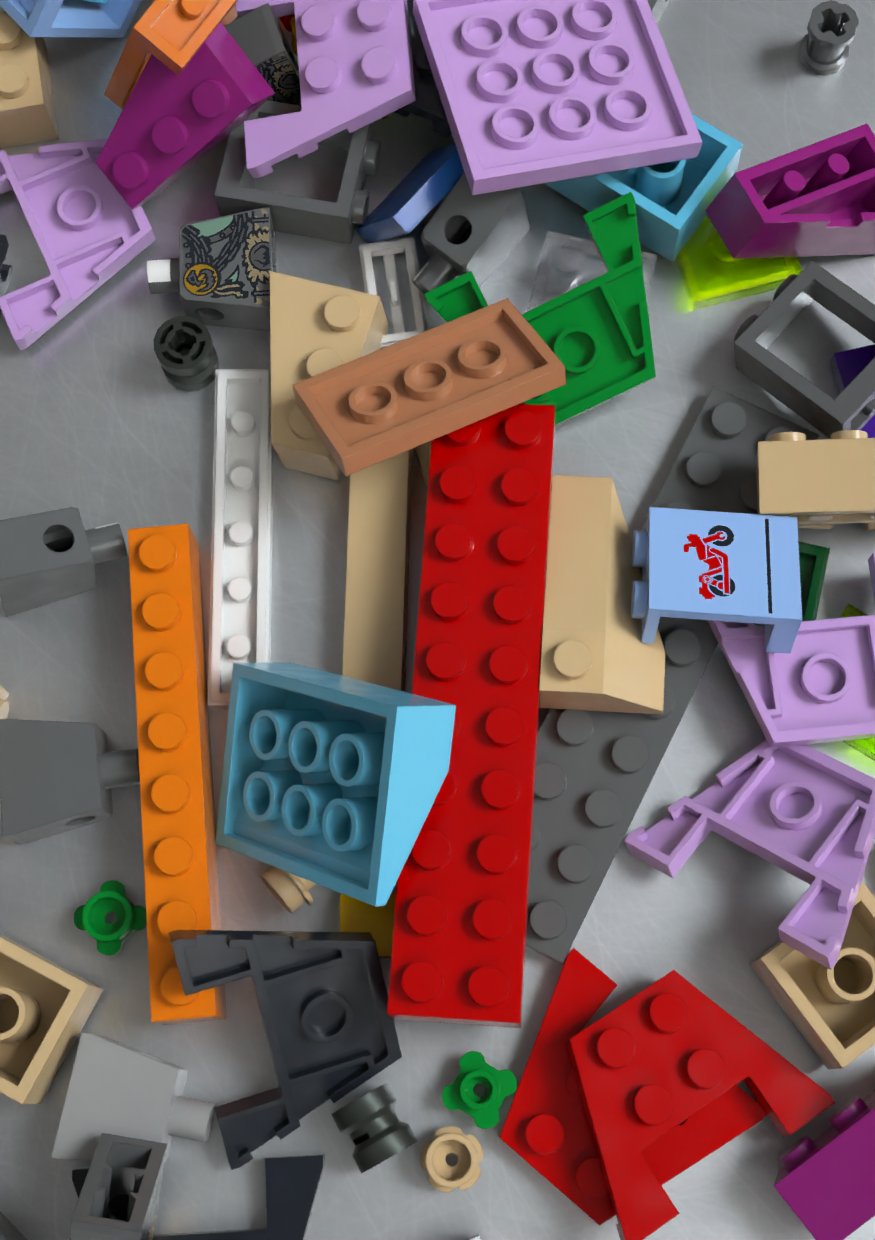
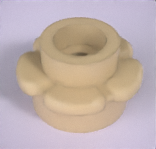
(287, 888)
(433, 1159)

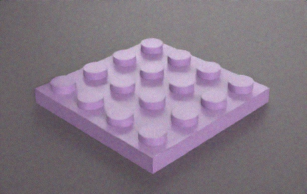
(554, 88)

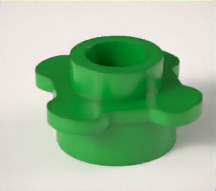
(93, 914)
(482, 1108)

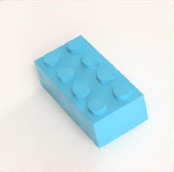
(666, 195)

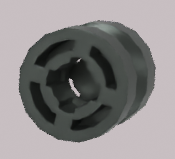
(191, 366)
(374, 1127)

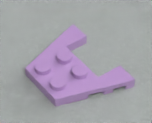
(350, 74)
(79, 227)
(815, 691)
(793, 812)

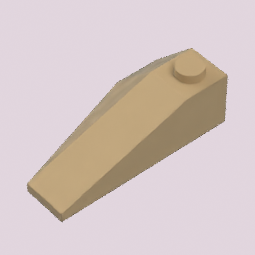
(588, 639)

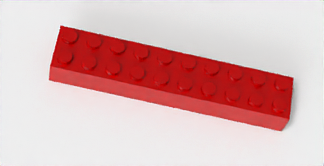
(480, 649)

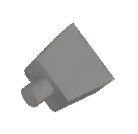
(128, 1096)

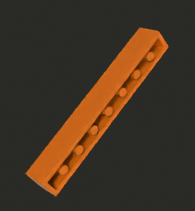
(174, 762)

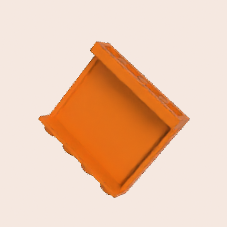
(172, 34)

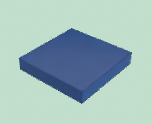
(414, 196)

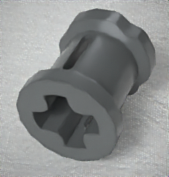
(828, 36)

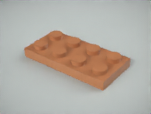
(428, 386)

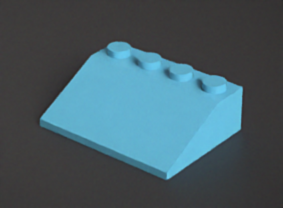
(329, 775)

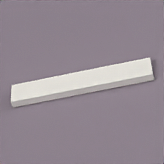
(240, 528)

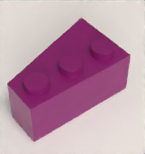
(180, 118)
(803, 202)
(833, 1177)

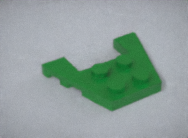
(592, 329)

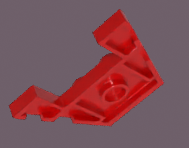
(658, 1066)
(548, 1116)

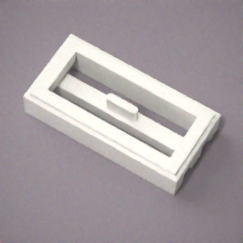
(387, 250)

